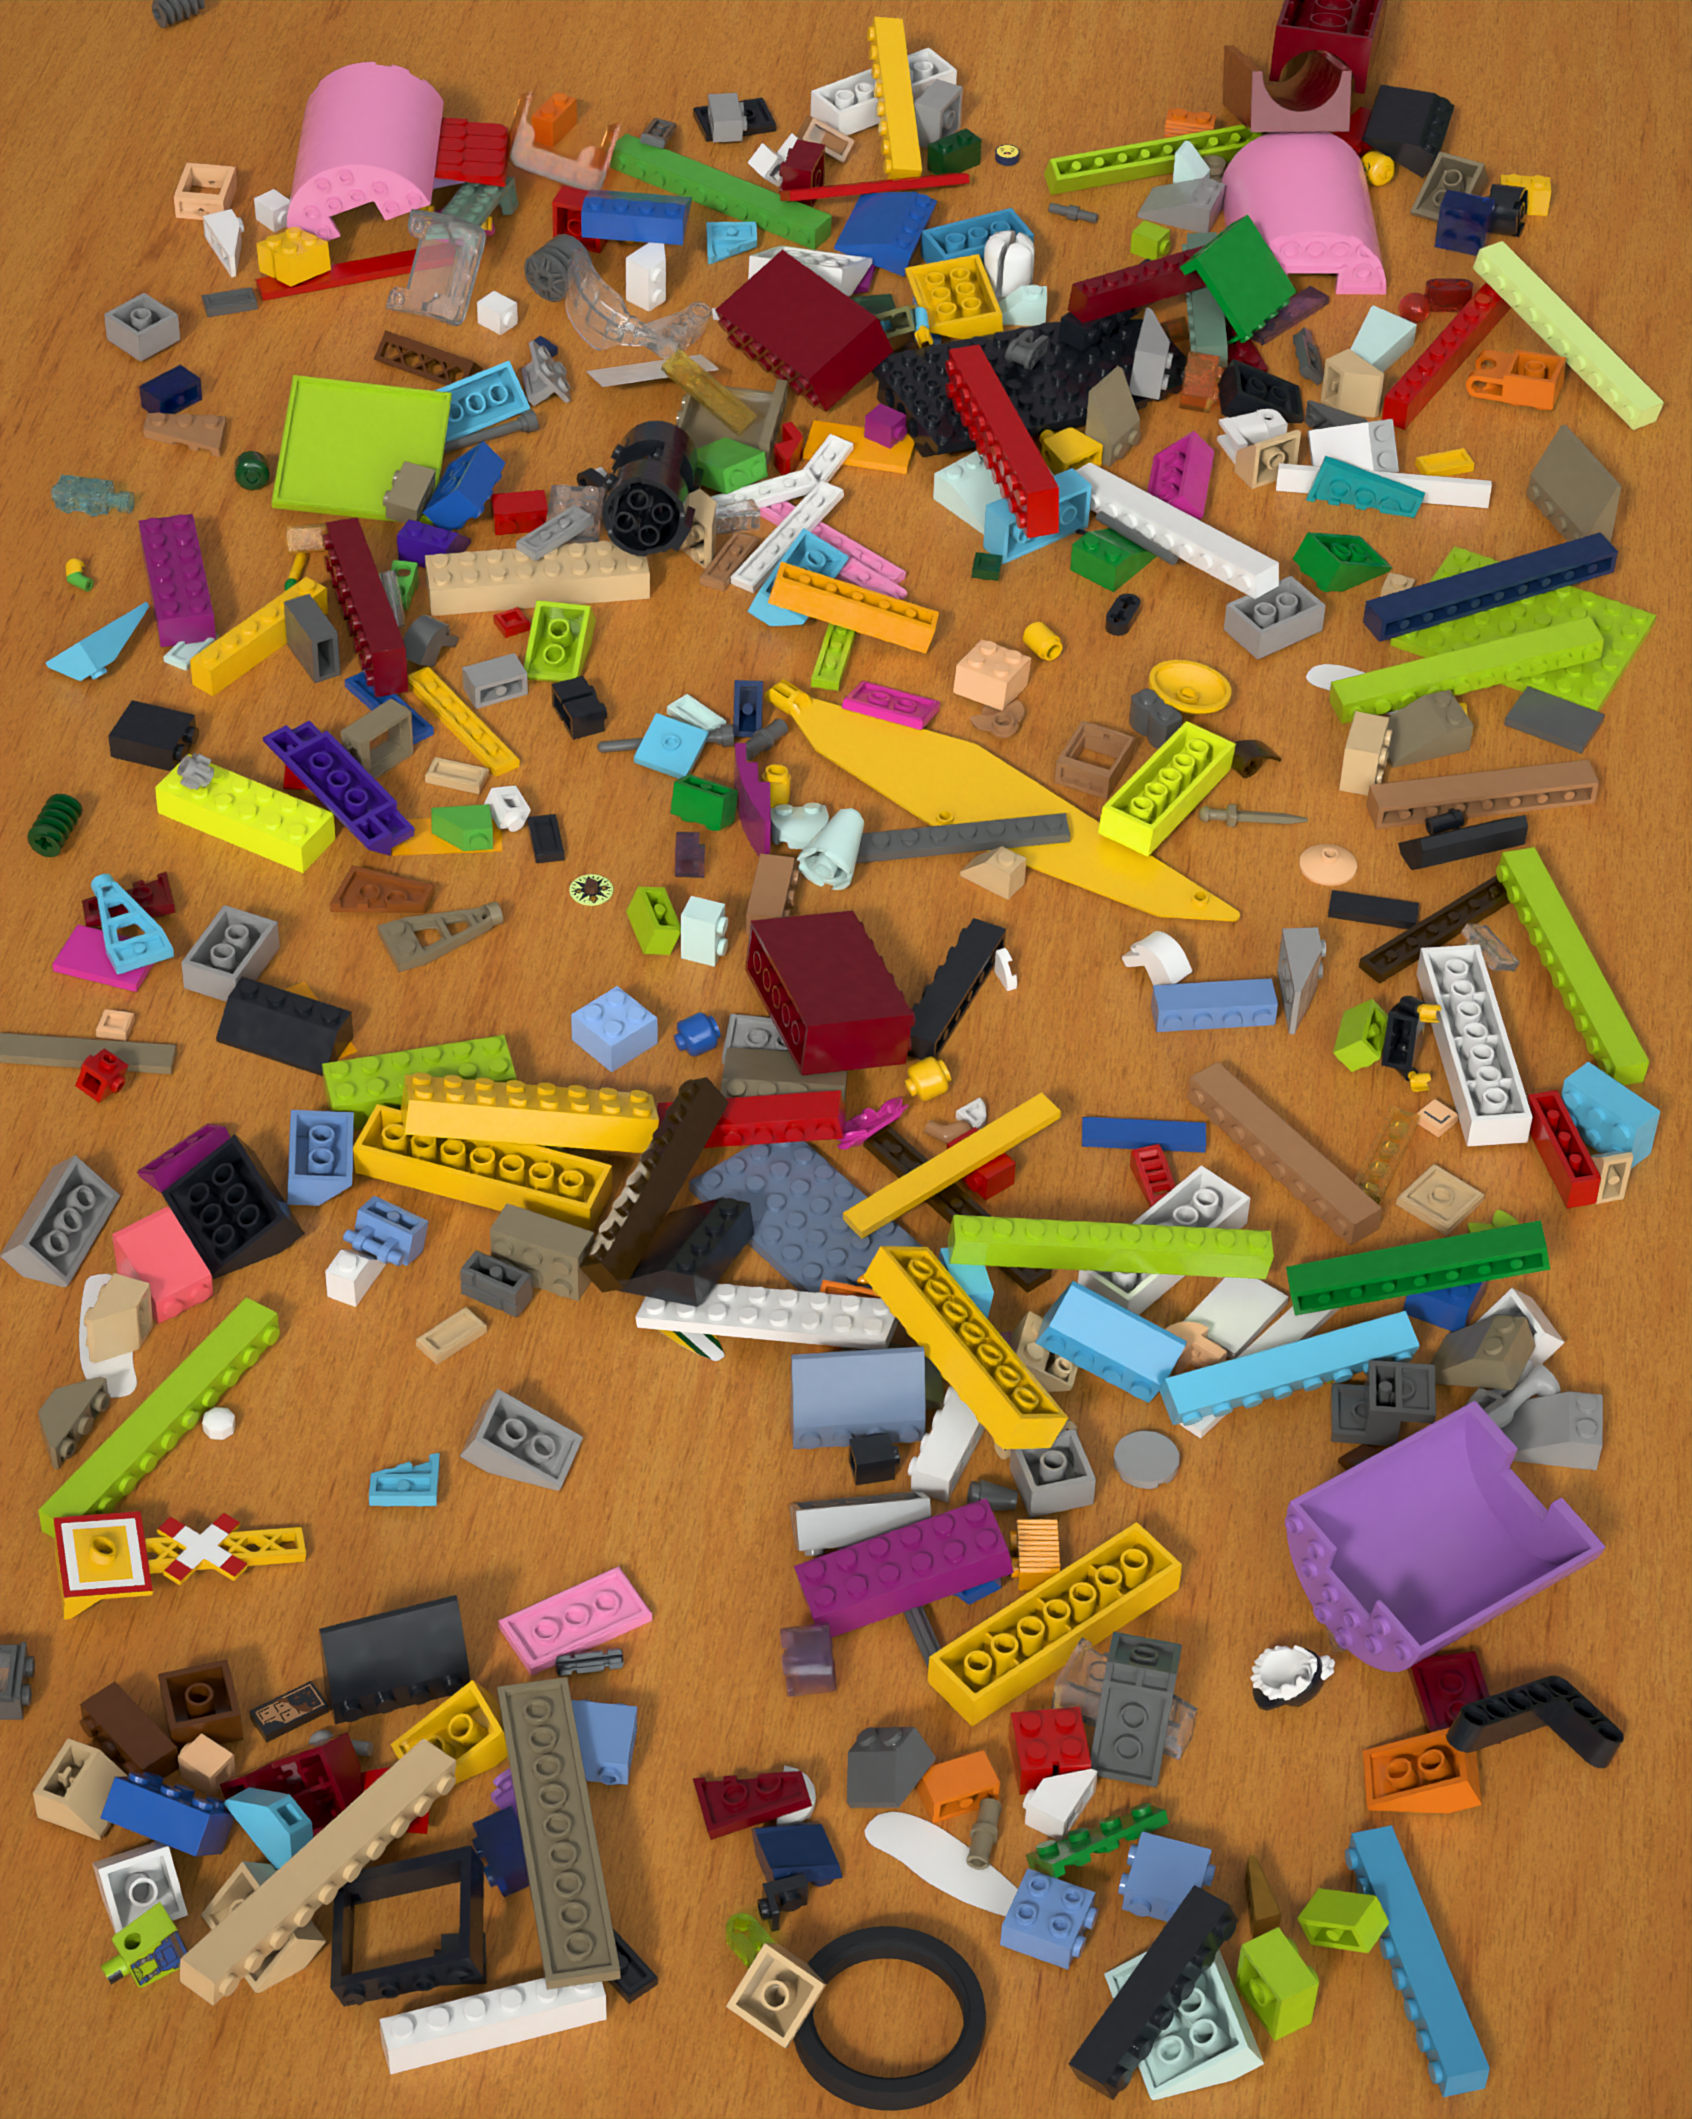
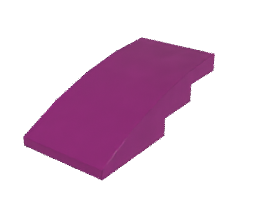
(752, 801)

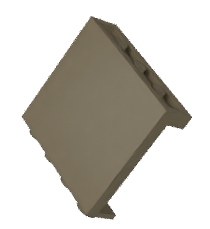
(762, 434)

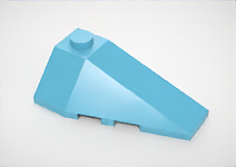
(98, 649)

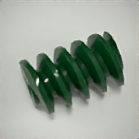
(54, 824)

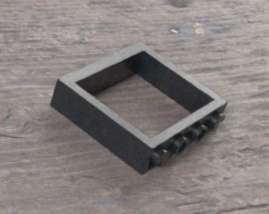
(398, 1879)

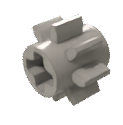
(195, 771)

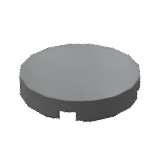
(1146, 1459)

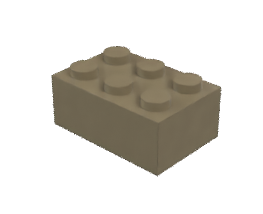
(543, 1248)

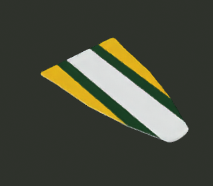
(701, 1344)

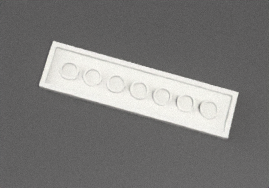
(777, 1317)

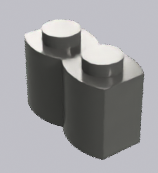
(1153, 718)

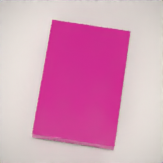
(891, 705)
(86, 958)

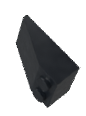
(1248, 389)

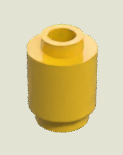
(1042, 641)
(779, 784)

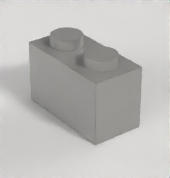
(726, 117)
(495, 680)

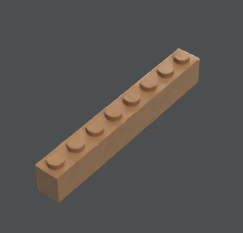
(1483, 793)
(1284, 1153)

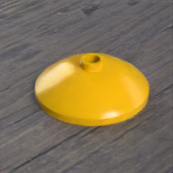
(1190, 686)

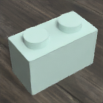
(703, 931)

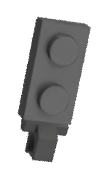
(1308, 356)

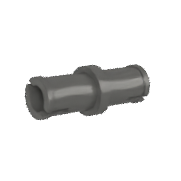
(764, 738)

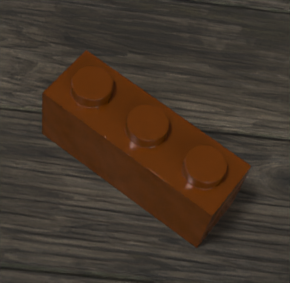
(128, 1733)

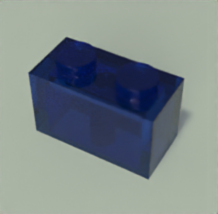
(171, 391)
(502, 1846)

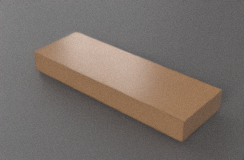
(728, 560)

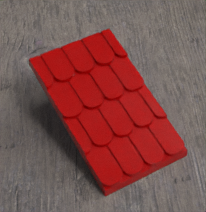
(471, 153)

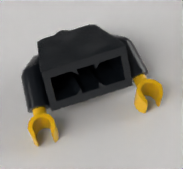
(1405, 1039)

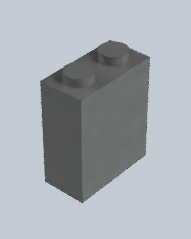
(312, 638)

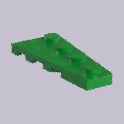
(1076, 1849)

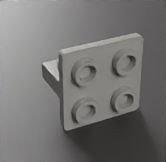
(544, 376)

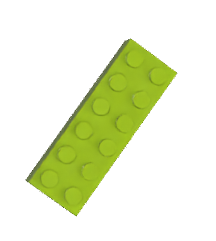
(379, 1079)

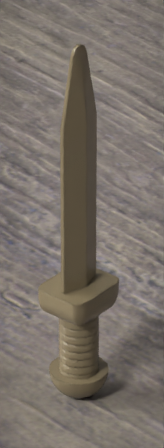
(1231, 815)

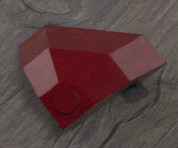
(318, 1777)

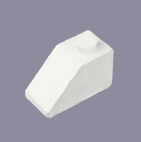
(351, 1275)
(1059, 1802)

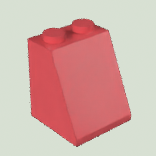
(163, 1256)

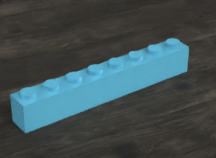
(1287, 1369)

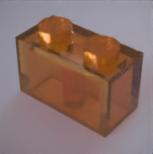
(1199, 382)

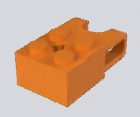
(1519, 378)

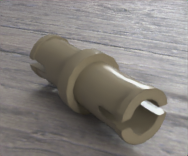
(984, 1833)

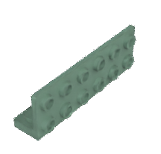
(477, 201)

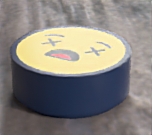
(1007, 155)

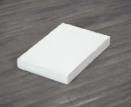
(1238, 1312)

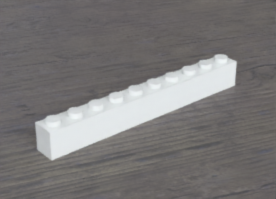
(1182, 533)

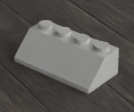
(60, 1224)
(853, 1519)

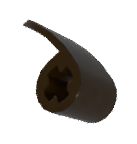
(1249, 755)

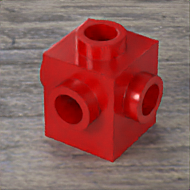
(102, 1075)

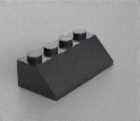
(284, 1026)

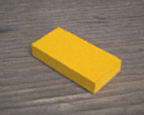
(1445, 463)

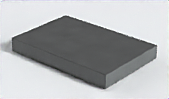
(1554, 719)

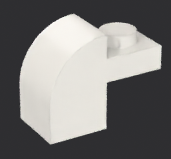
(1161, 957)

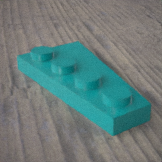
(1351, 485)

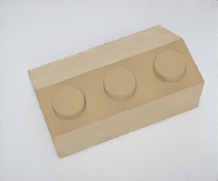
(280, 1963)

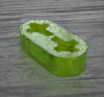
(745, 1948)

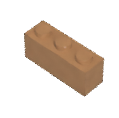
(772, 888)

